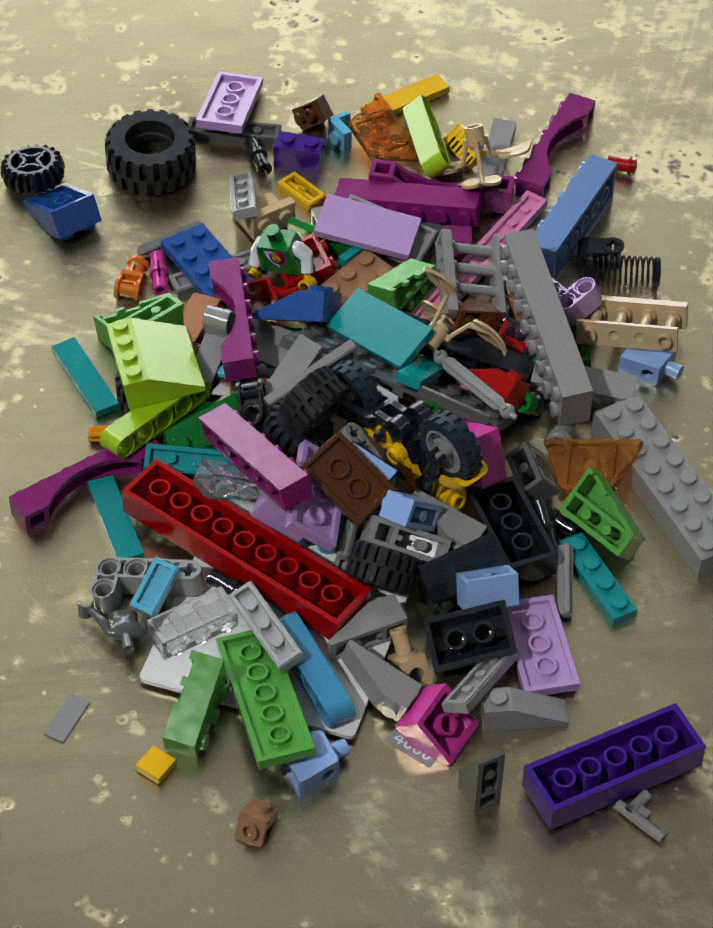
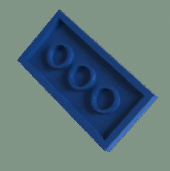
(192, 252)

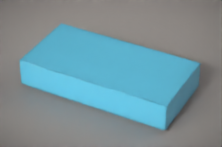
(155, 587)

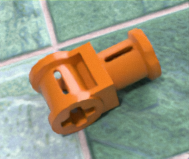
(131, 281)

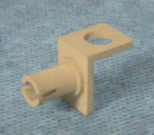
(407, 656)

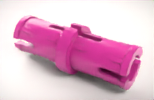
(158, 263)

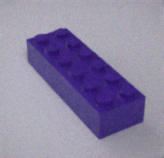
(613, 766)

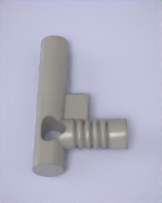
(640, 815)

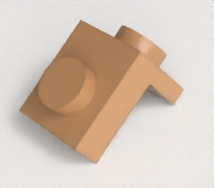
(255, 820)

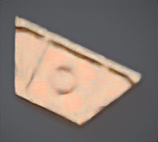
(382, 132)
(574, 456)

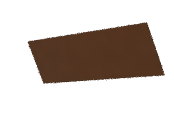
(402, 472)

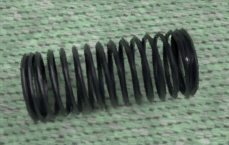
(656, 271)

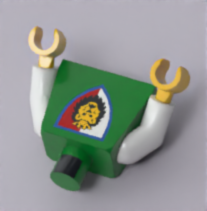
(282, 253)

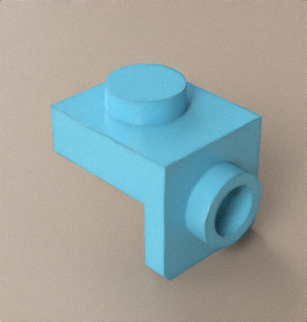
(339, 131)

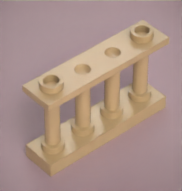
(634, 324)

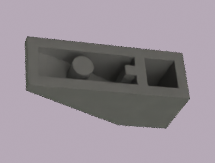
(482, 781)

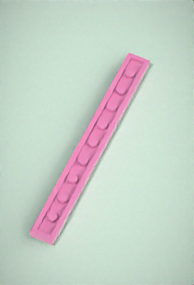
(515, 219)

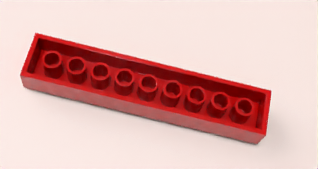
(244, 549)

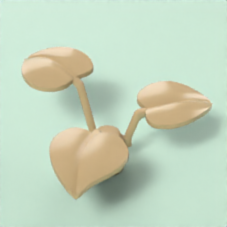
(476, 140)
(441, 322)

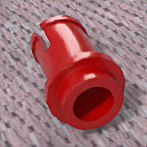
(624, 164)

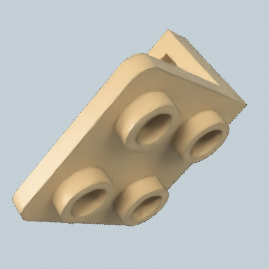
(269, 211)

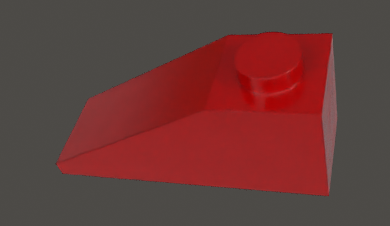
(506, 384)

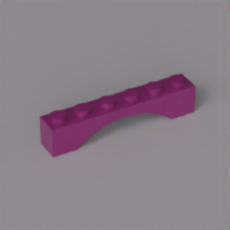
(571, 119)
(494, 198)
(237, 349)
(39, 502)

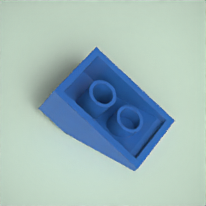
(64, 210)
(310, 305)

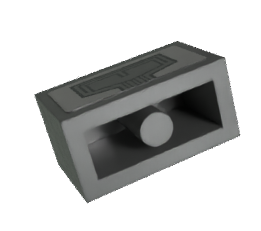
(532, 472)

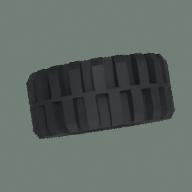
(149, 132)

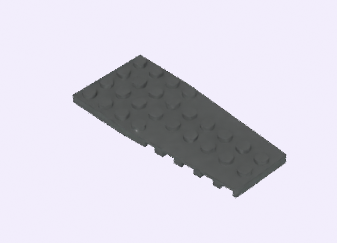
(385, 373)

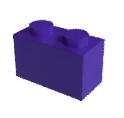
(299, 152)

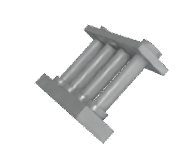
(448, 267)

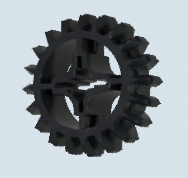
(32, 169)

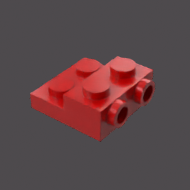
(322, 265)

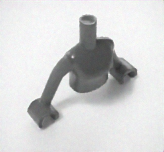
(123, 624)

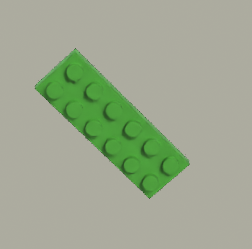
(265, 702)

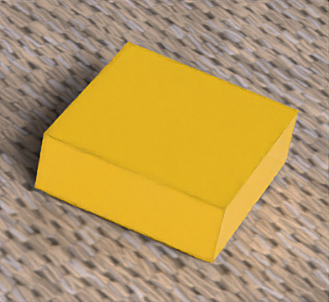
(156, 764)

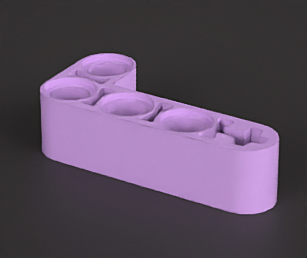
(579, 299)

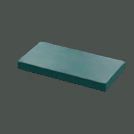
(380, 329)

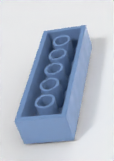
(576, 212)

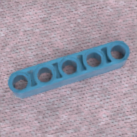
(317, 676)

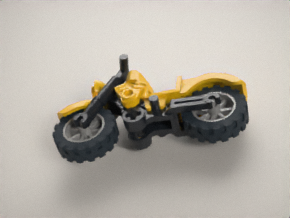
(429, 445)

